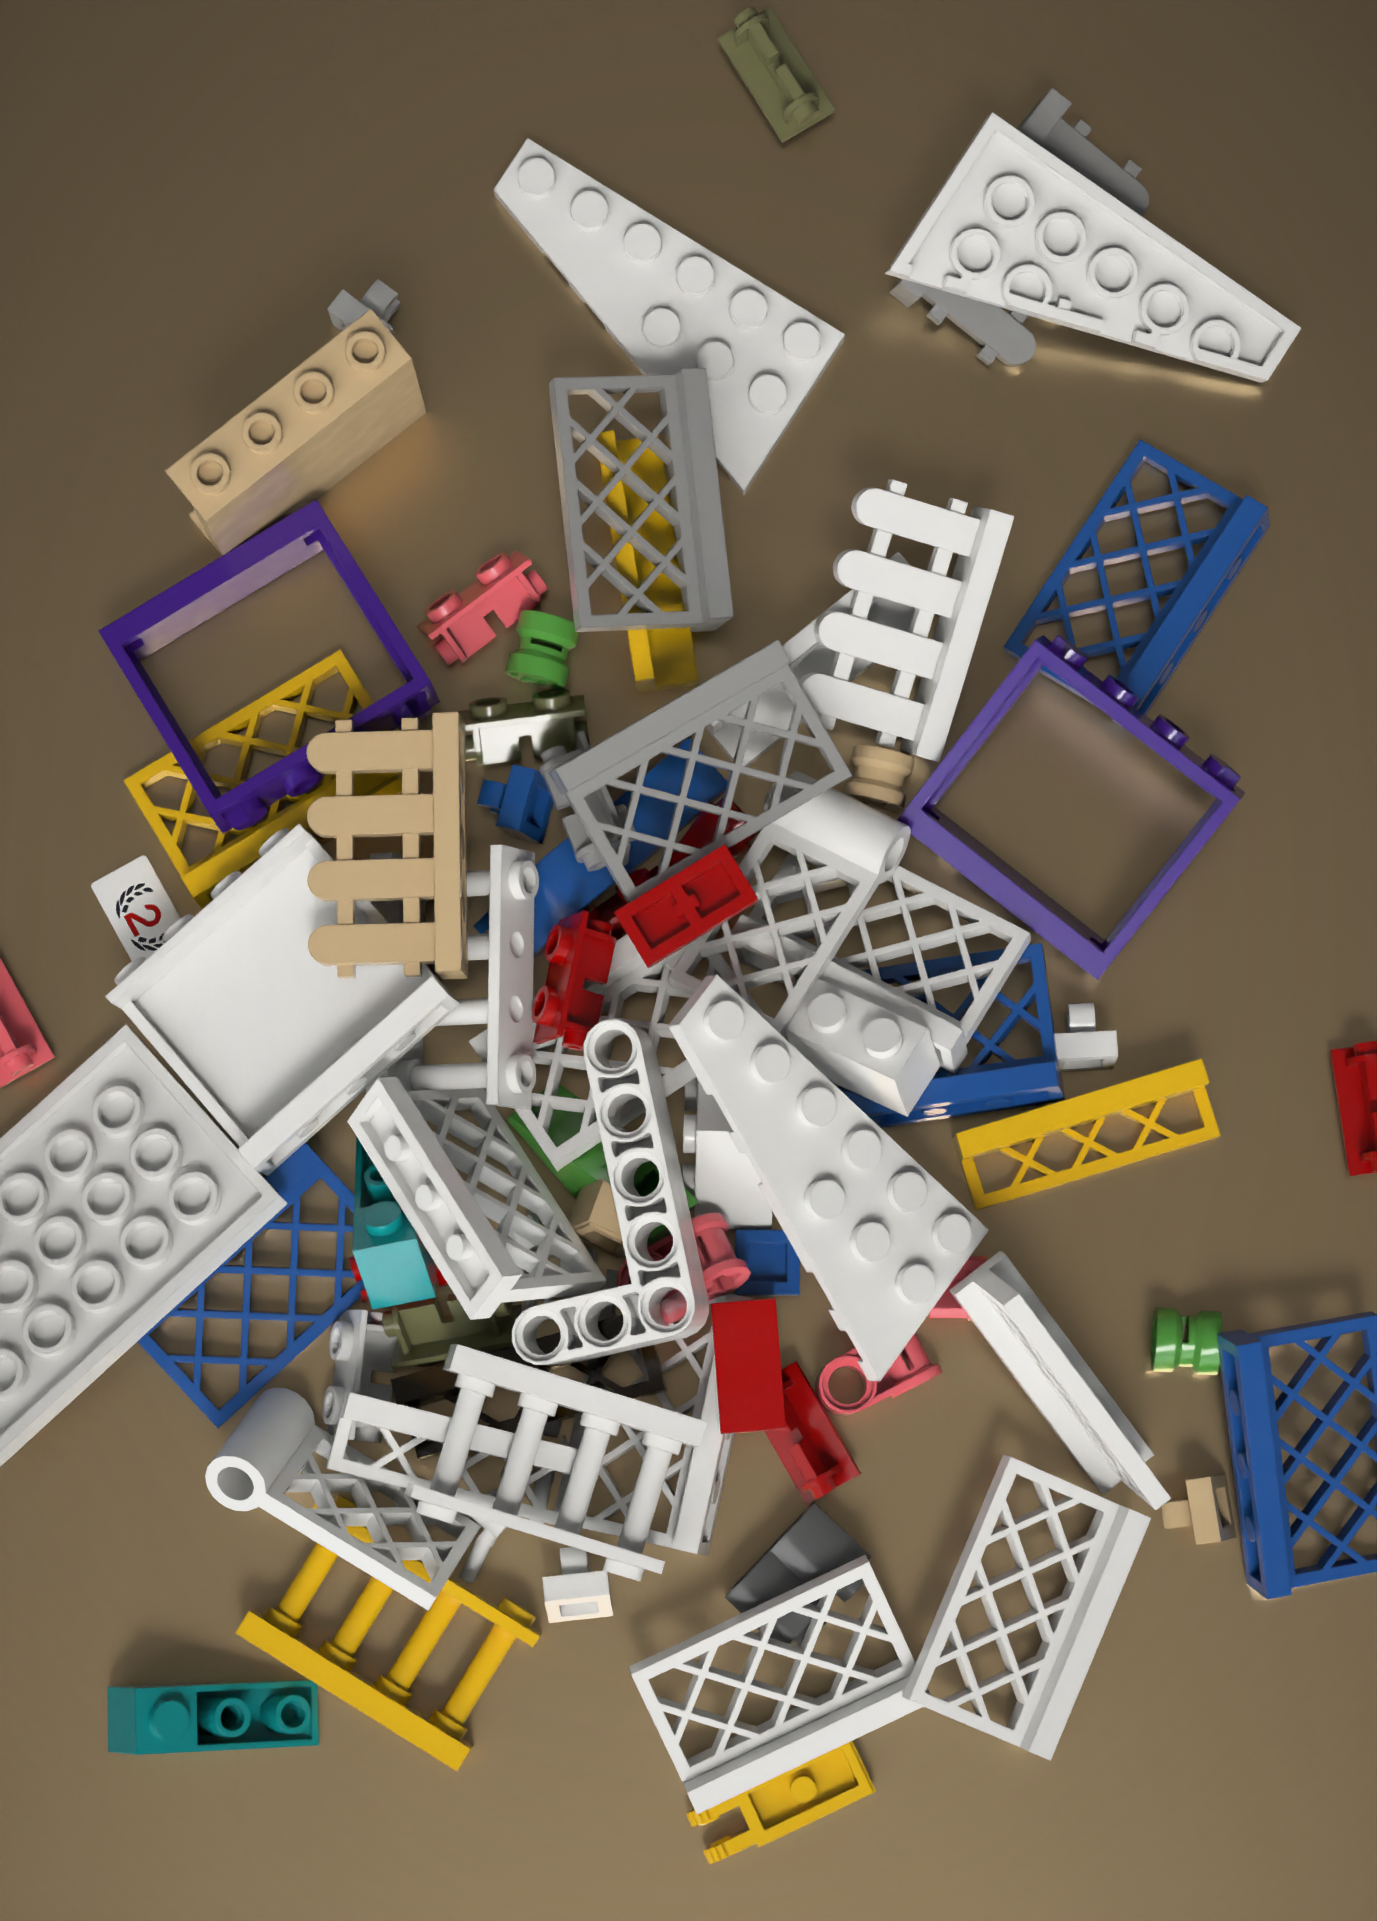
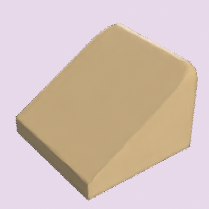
(596, 1218)

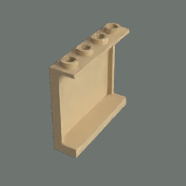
(301, 435)

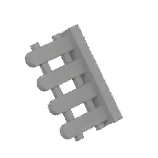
(990, 325)

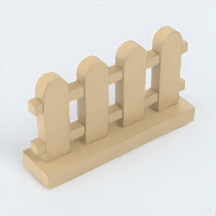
(394, 879)

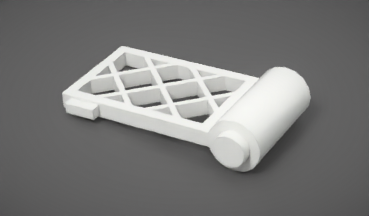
(845, 843)
(265, 1462)

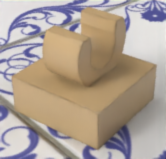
(1206, 1509)

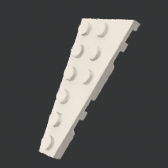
(1057, 247)
(675, 304)
(840, 1187)

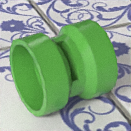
(542, 650)
(1199, 1337)

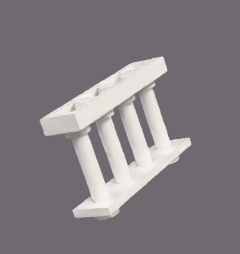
(508, 1009)
(601, 1417)

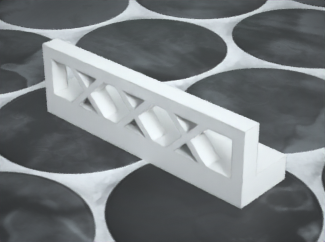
(806, 656)
(434, 1427)

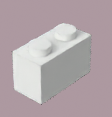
(864, 1047)

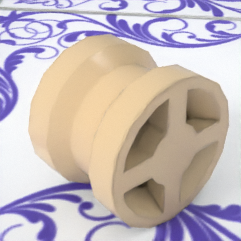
(879, 777)

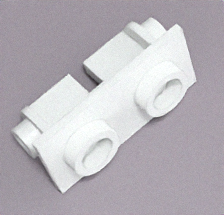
(357, 1352)

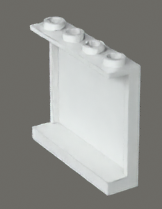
(260, 1022)

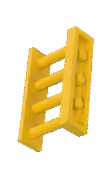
(389, 1696)

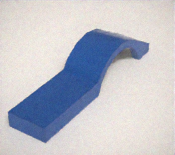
(569, 887)

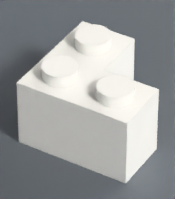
(722, 1177)

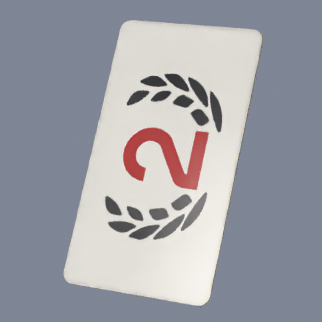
(136, 906)

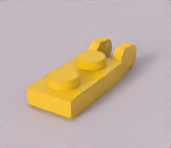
(790, 1800)

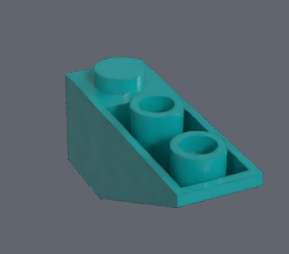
(385, 1244)
(212, 1716)

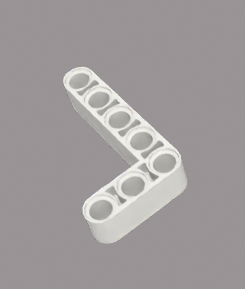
(636, 1217)

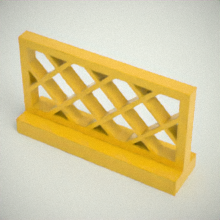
(244, 850)

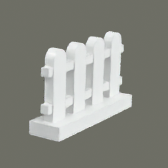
(957, 600)

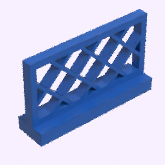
(1191, 598)
(982, 1085)
(290, 1181)
(1257, 1450)

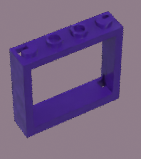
(221, 586)
(1006, 883)

